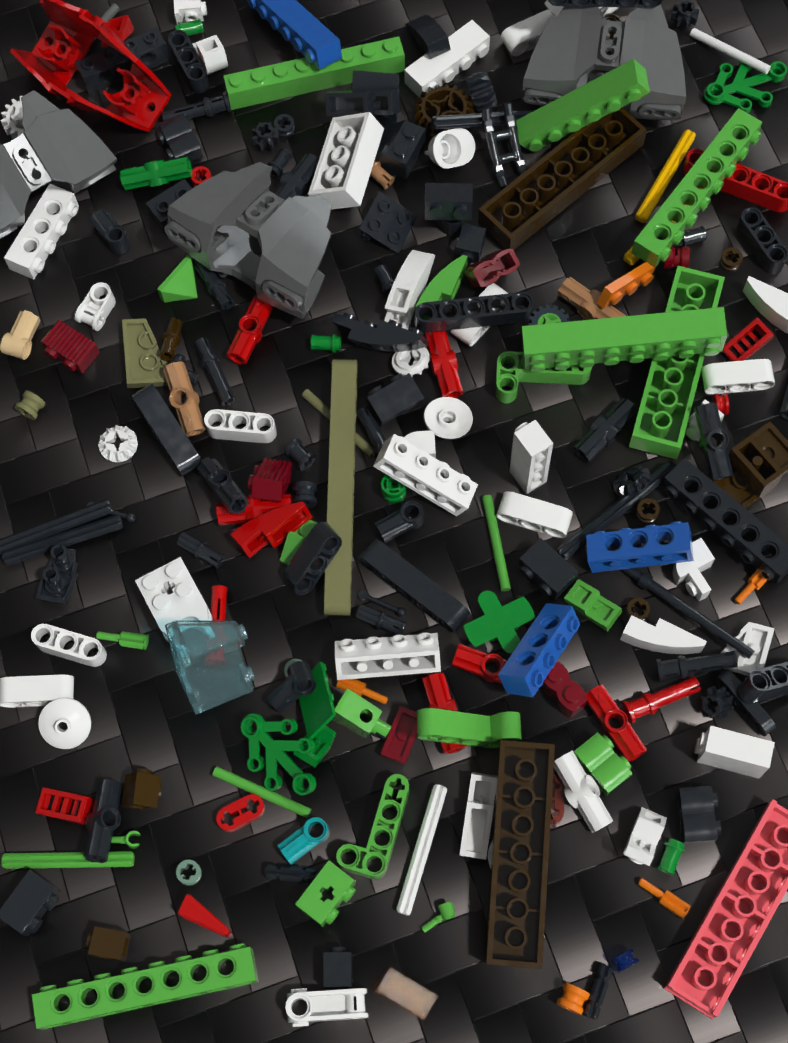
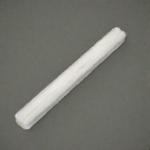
(421, 850)

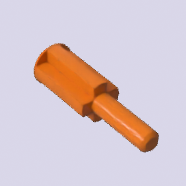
(755, 582)
(360, 689)
(667, 899)

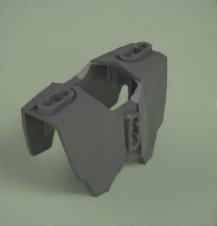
(578, 44)
(57, 152)
(221, 214)

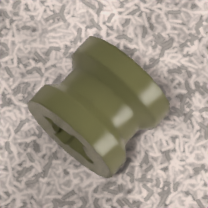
(30, 405)

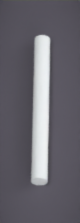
(729, 50)

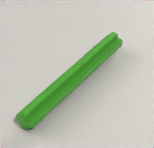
(64, 860)

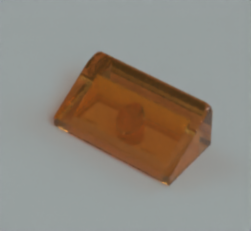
(407, 994)

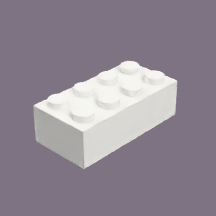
(347, 159)

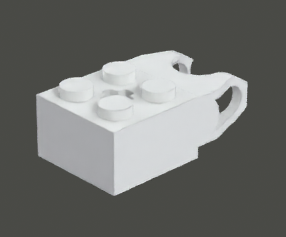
(173, 595)

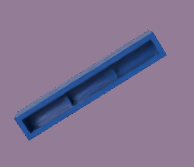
(300, 29)

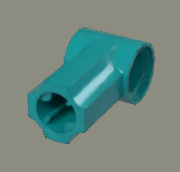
(302, 842)

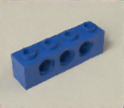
(650, 554)
(539, 650)

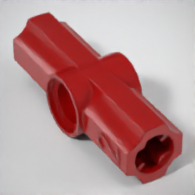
(246, 340)
(444, 364)
(254, 508)
(475, 661)
(439, 698)
(624, 737)

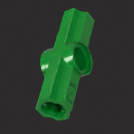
(156, 173)

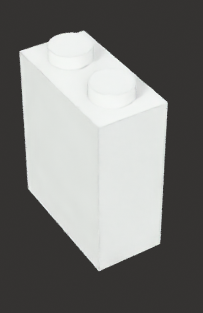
(734, 751)

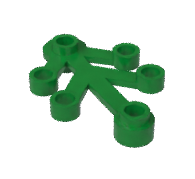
(743, 86)
(275, 752)

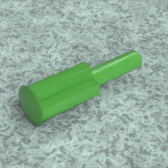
(126, 639)

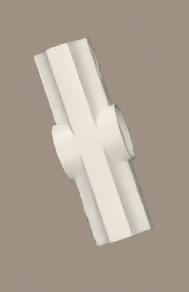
(582, 791)

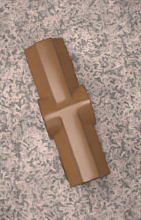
(586, 301)
(179, 385)

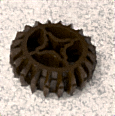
(437, 103)

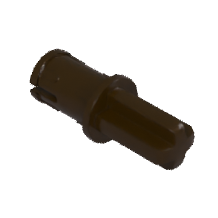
(170, 339)

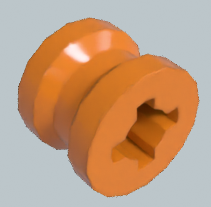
(573, 998)

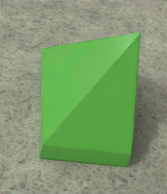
(180, 283)

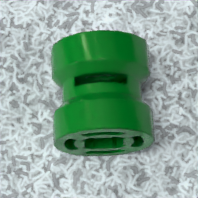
(392, 493)

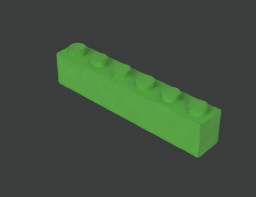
(583, 106)

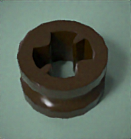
(728, 265)
(646, 503)
(641, 603)

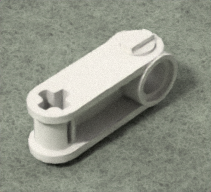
(326, 1005)

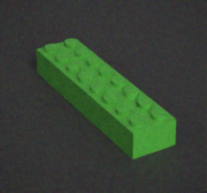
(624, 339)
(674, 381)

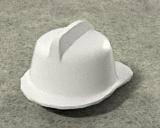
(451, 148)

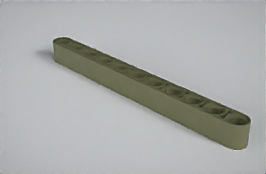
(341, 485)

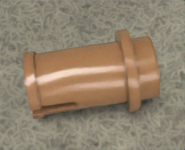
(381, 175)

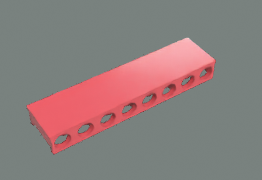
(735, 917)

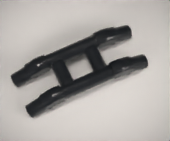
(511, 133)

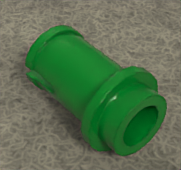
(190, 28)
(330, 343)
(671, 856)

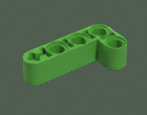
(517, 373)
(468, 728)
(380, 825)

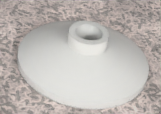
(448, 410)
(67, 711)

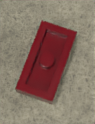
(401, 736)

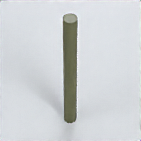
(325, 411)

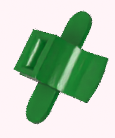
(499, 621)

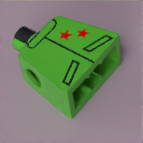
(352, 707)

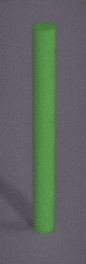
(496, 543)
(262, 792)

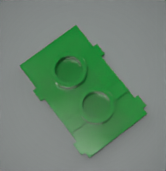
(318, 706)

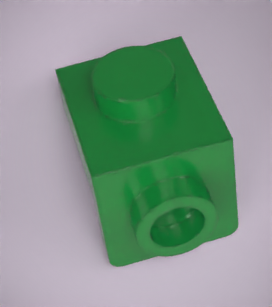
(323, 744)

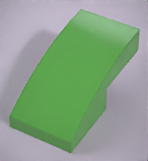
(592, 605)

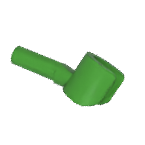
(125, 839)
(447, 912)

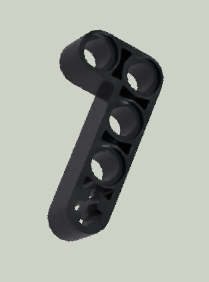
(166, 429)

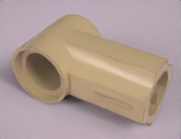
(18, 341)

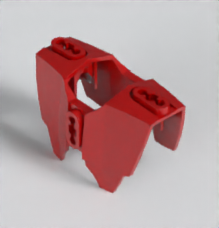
(74, 32)

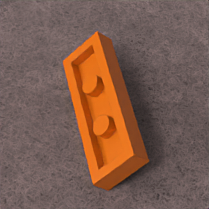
(626, 285)

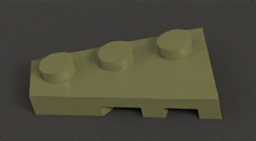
(142, 355)

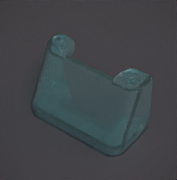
(209, 661)

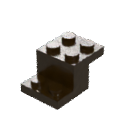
(756, 465)

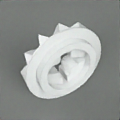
(401, 359)
(126, 448)

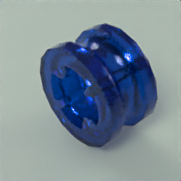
(625, 960)

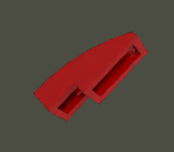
(271, 527)

